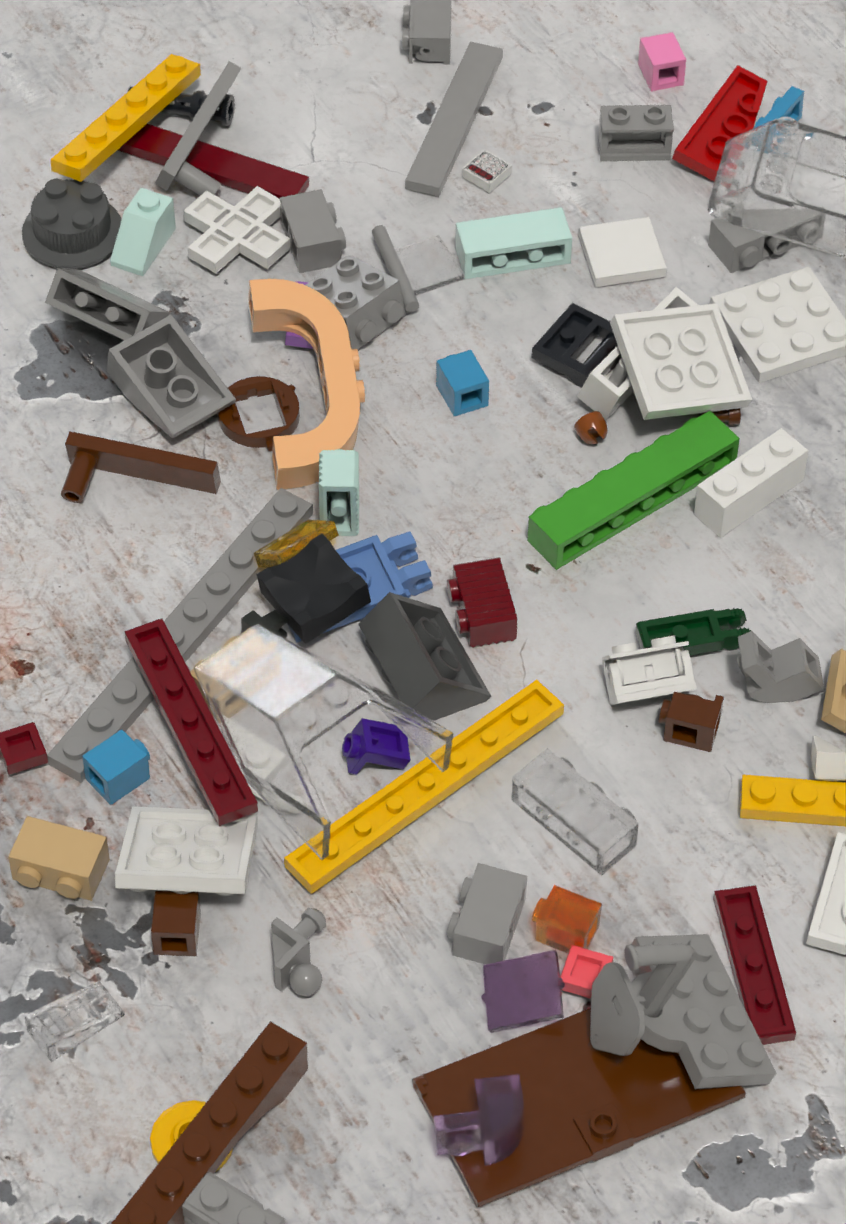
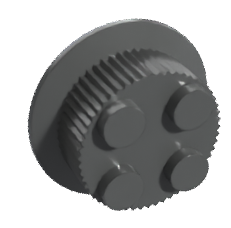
(70, 225)

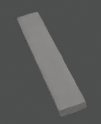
(454, 119)

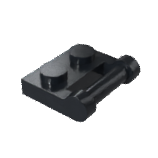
(569, 338)

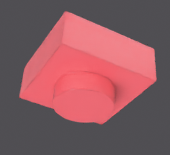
(582, 969)

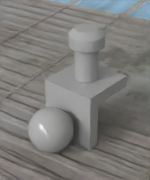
(292, 953)

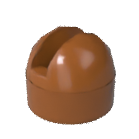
(591, 426)

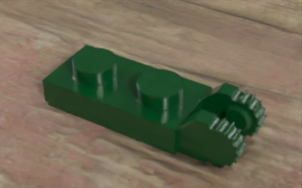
(703, 630)

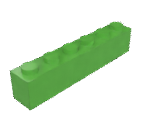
(631, 489)

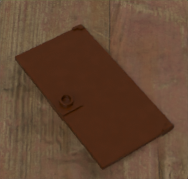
(574, 1099)

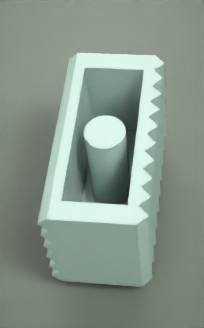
(339, 489)

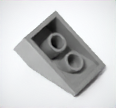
(167, 377)

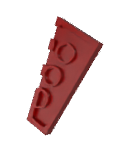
(726, 116)

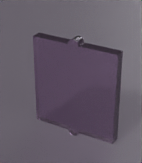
(523, 991)

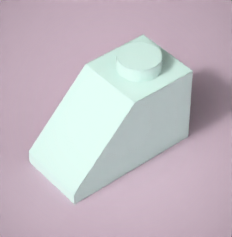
(143, 231)

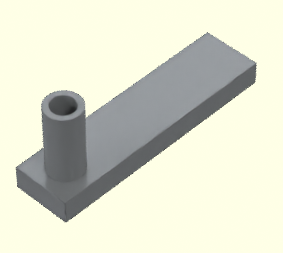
(176, 166)

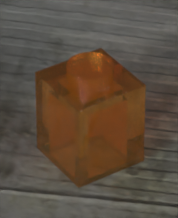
(566, 920)

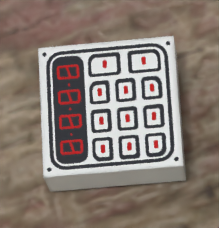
(486, 171)

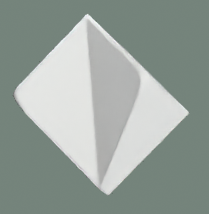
(827, 760)

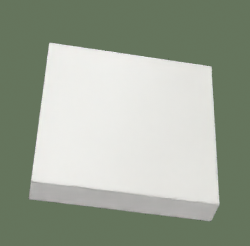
(622, 251)

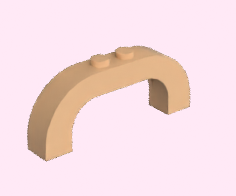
(306, 312)

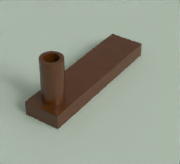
(132, 460)

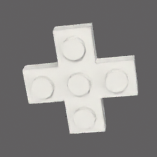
(236, 230)

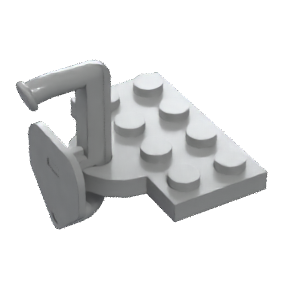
(679, 1006)

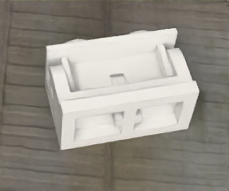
(648, 671)

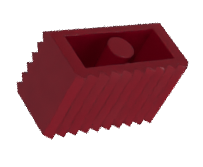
(483, 602)

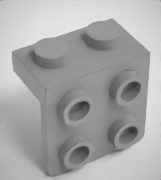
(364, 296)

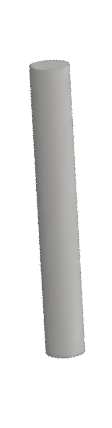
(395, 267)

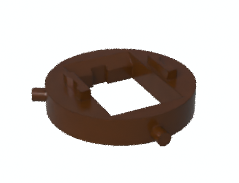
(259, 386)

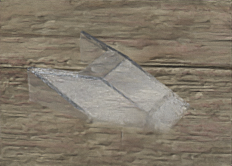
(280, 699)

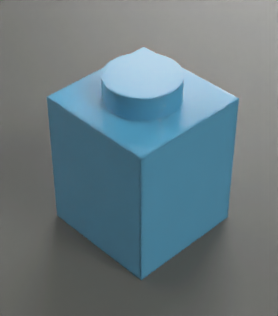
(462, 383)
(117, 766)

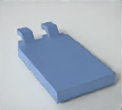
(378, 567)

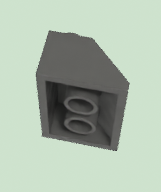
(422, 657)

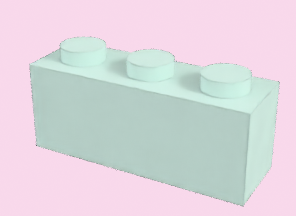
(513, 243)

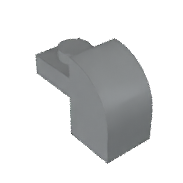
(780, 673)

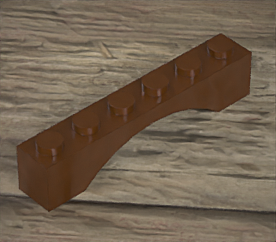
(248, 1092)

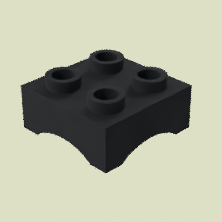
(314, 589)

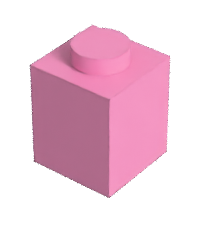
(662, 61)

